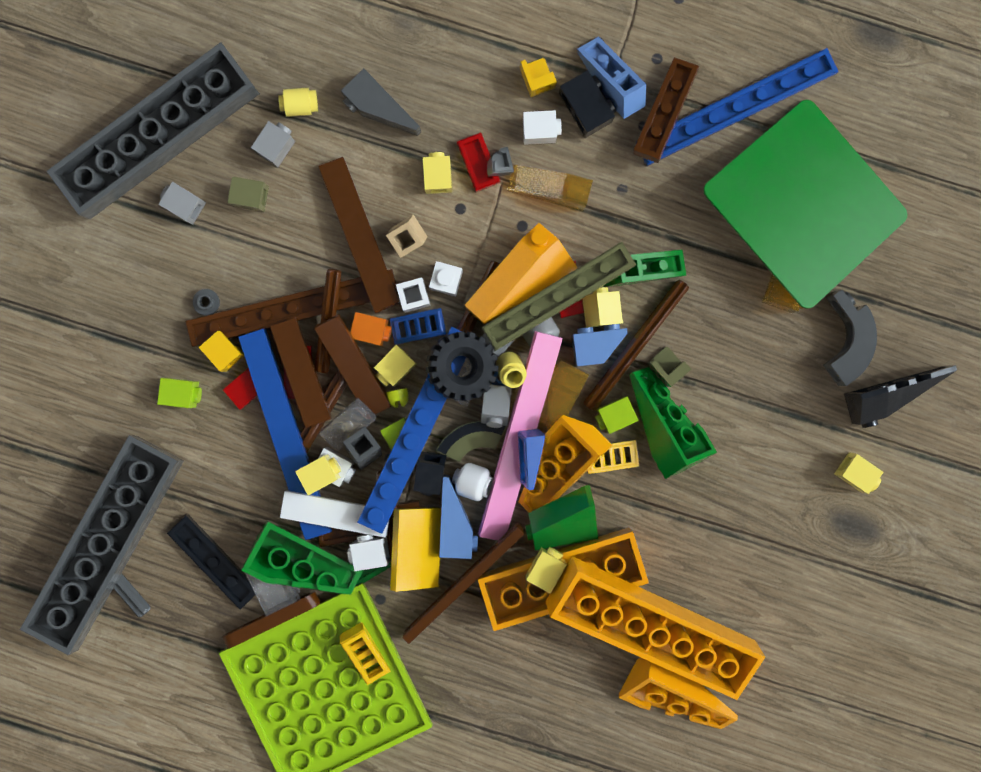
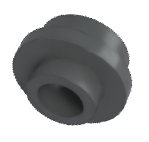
(212, 307)

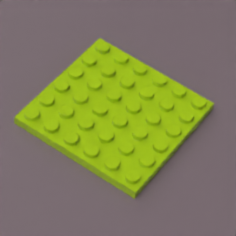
(312, 699)

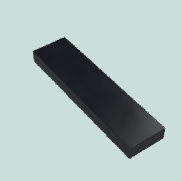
(212, 561)

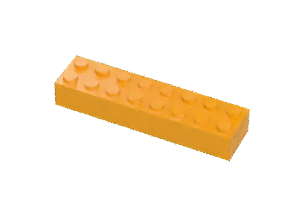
(654, 628)

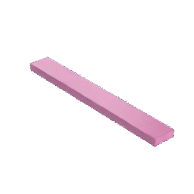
(524, 416)

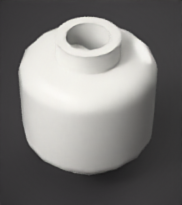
(472, 481)

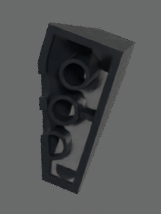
(883, 399)

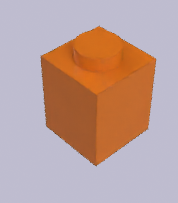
(370, 329)

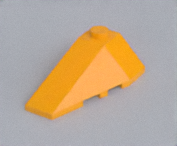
(528, 269)
(567, 455)
(661, 688)

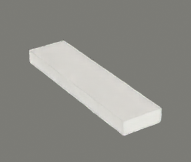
(325, 512)

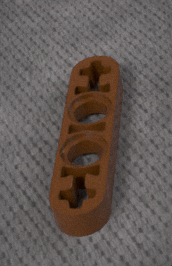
(268, 622)

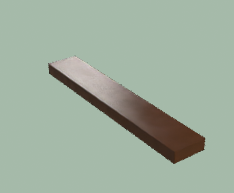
(359, 235)
(463, 582)

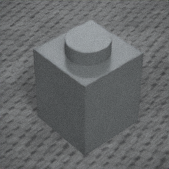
(362, 448)

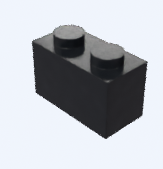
(587, 103)

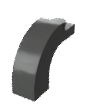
(859, 342)

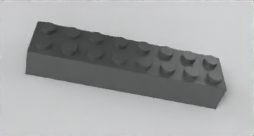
(153, 132)
(102, 545)

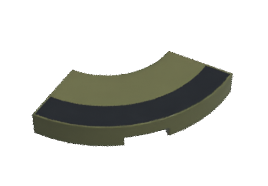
(470, 437)

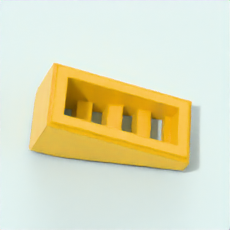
(616, 466)
(354, 634)

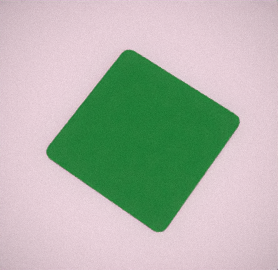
(806, 203)

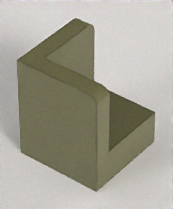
(248, 194)
(668, 367)

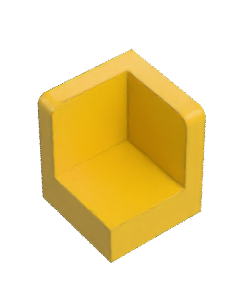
(537, 77)
(221, 351)

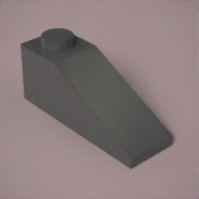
(373, 102)

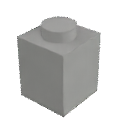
(274, 143)
(181, 202)
(496, 406)

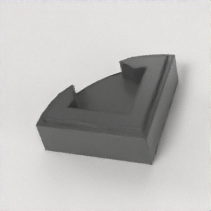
(500, 163)

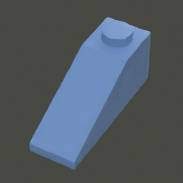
(617, 79)
(456, 529)

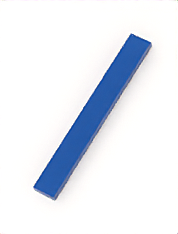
(749, 101)
(278, 416)

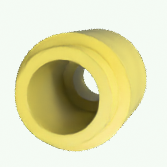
(298, 102)
(511, 369)

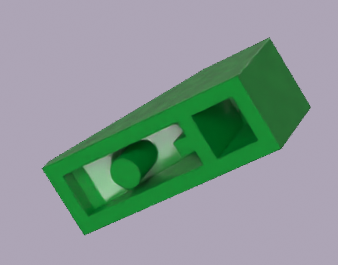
(652, 267)

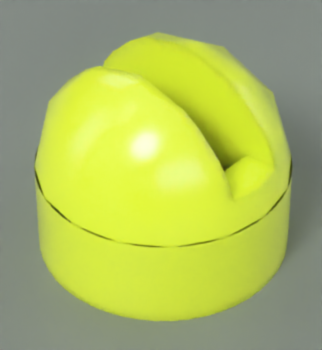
(398, 395)

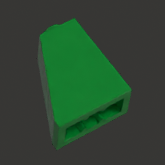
(564, 520)

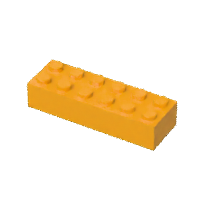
(515, 600)

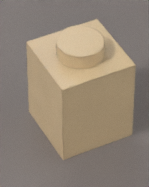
(406, 236)

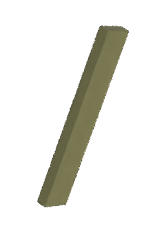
(559, 296)

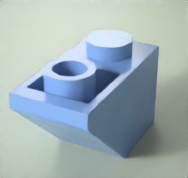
(596, 347)

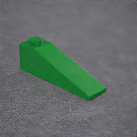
(671, 436)
(294, 562)

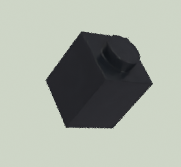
(429, 473)

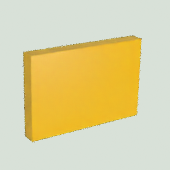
(415, 548)

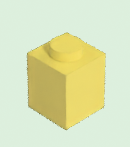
(437, 173)
(602, 308)
(394, 366)
(859, 473)
(319, 474)
(546, 569)

